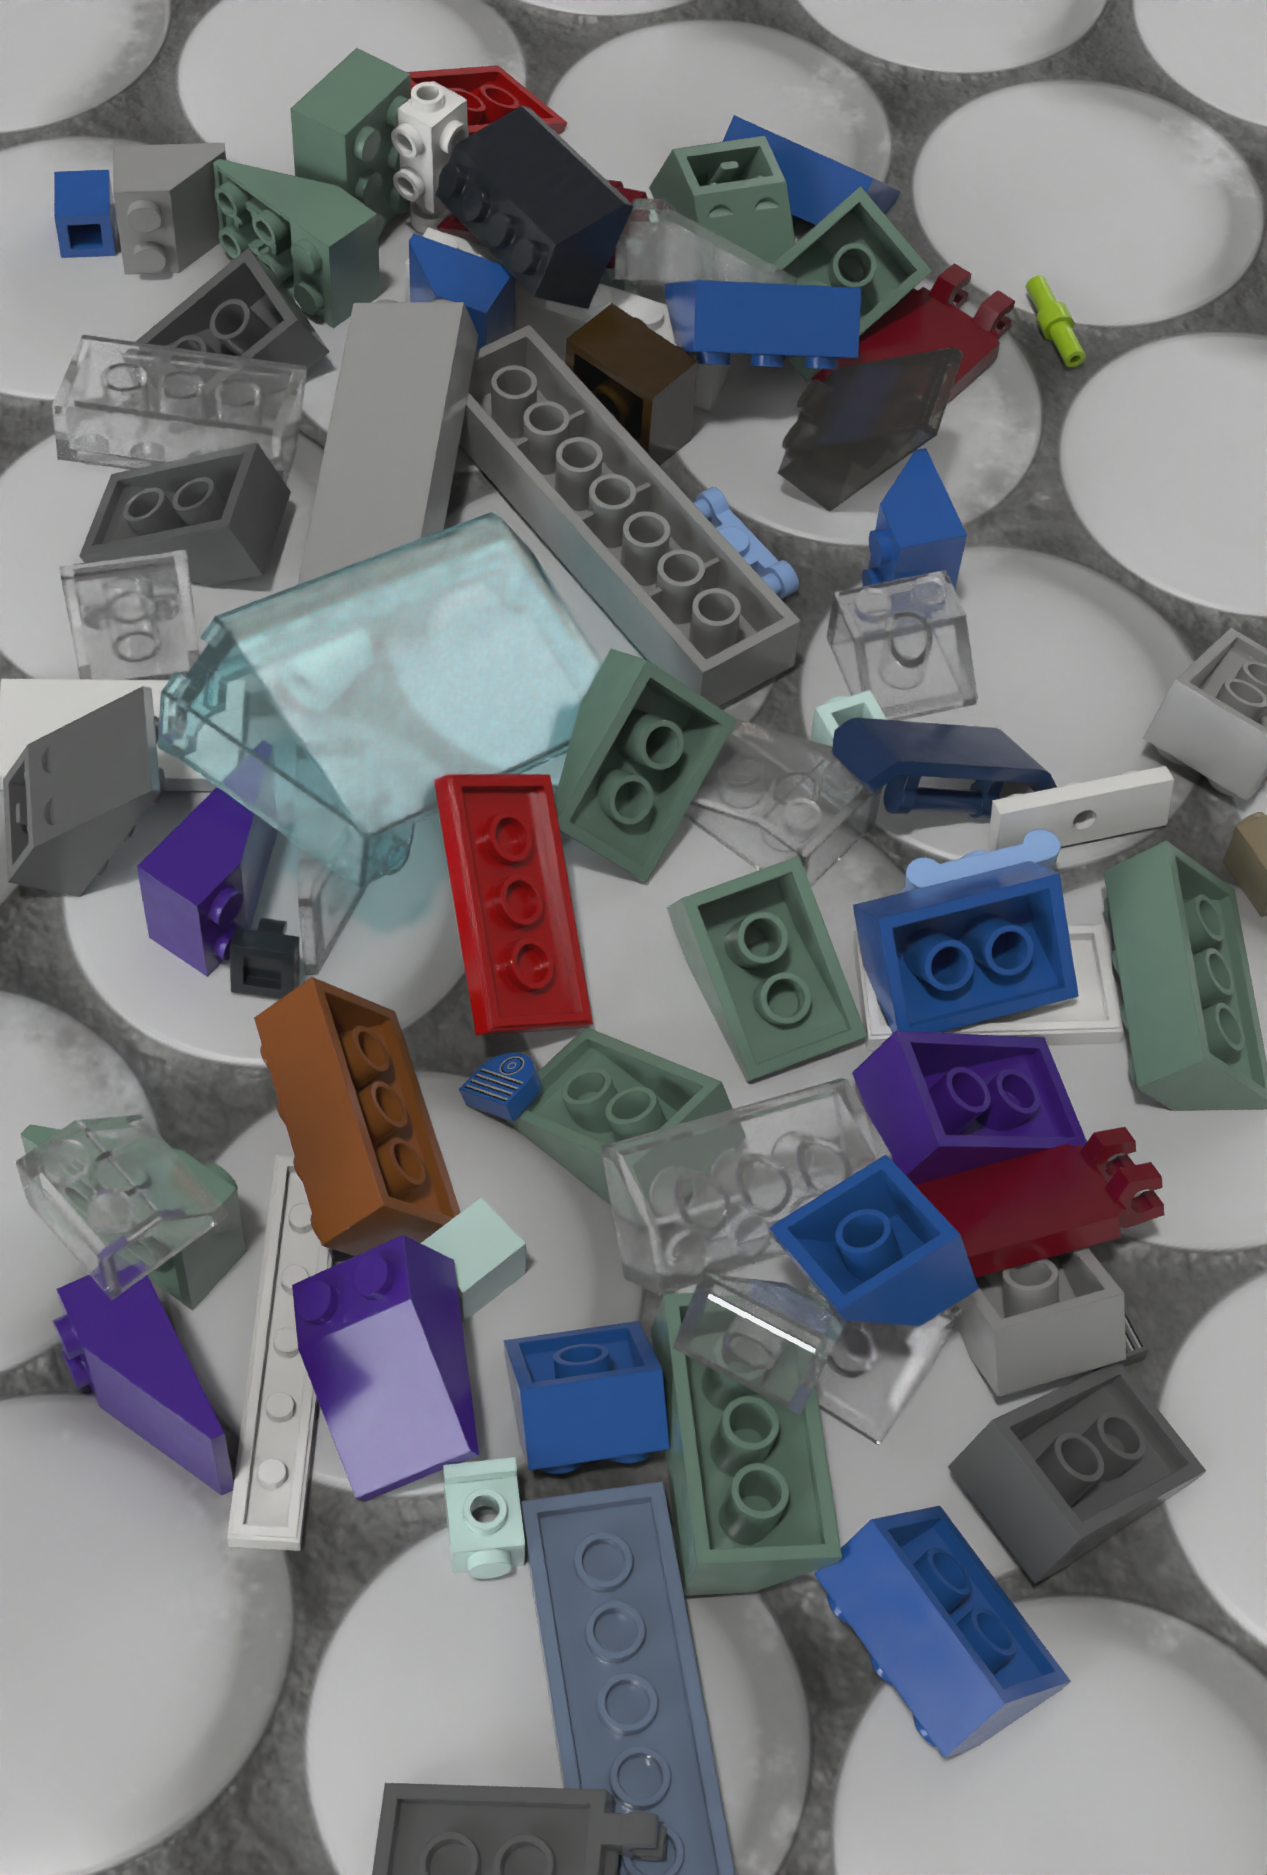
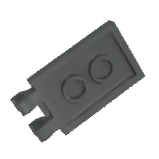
(508, 1831)

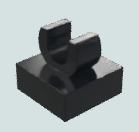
(264, 960)

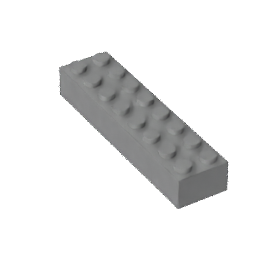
(622, 523)

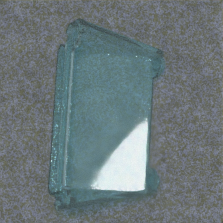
(373, 683)

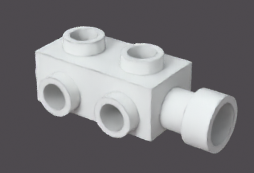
(425, 140)

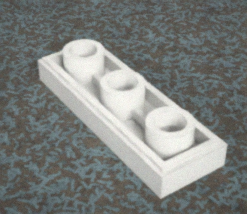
(1085, 809)

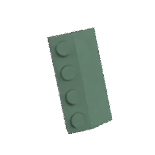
(1185, 984)
(741, 1475)

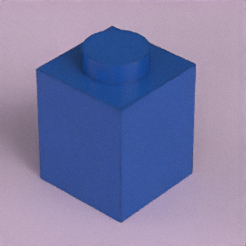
(84, 213)

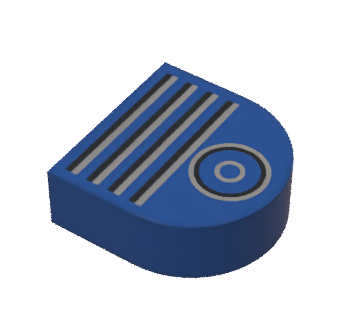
(503, 1086)

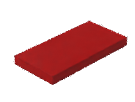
(512, 903)

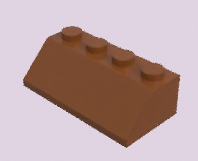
(354, 1119)

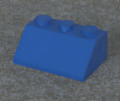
(813, 180)
(765, 322)
(968, 948)
(940, 1628)

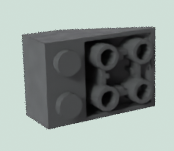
(81, 794)

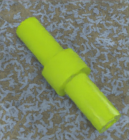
(1055, 321)

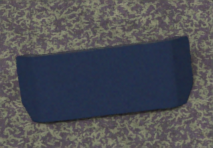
(904, 751)

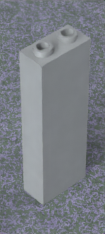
(391, 431)

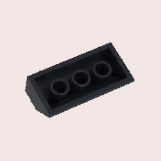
(535, 206)

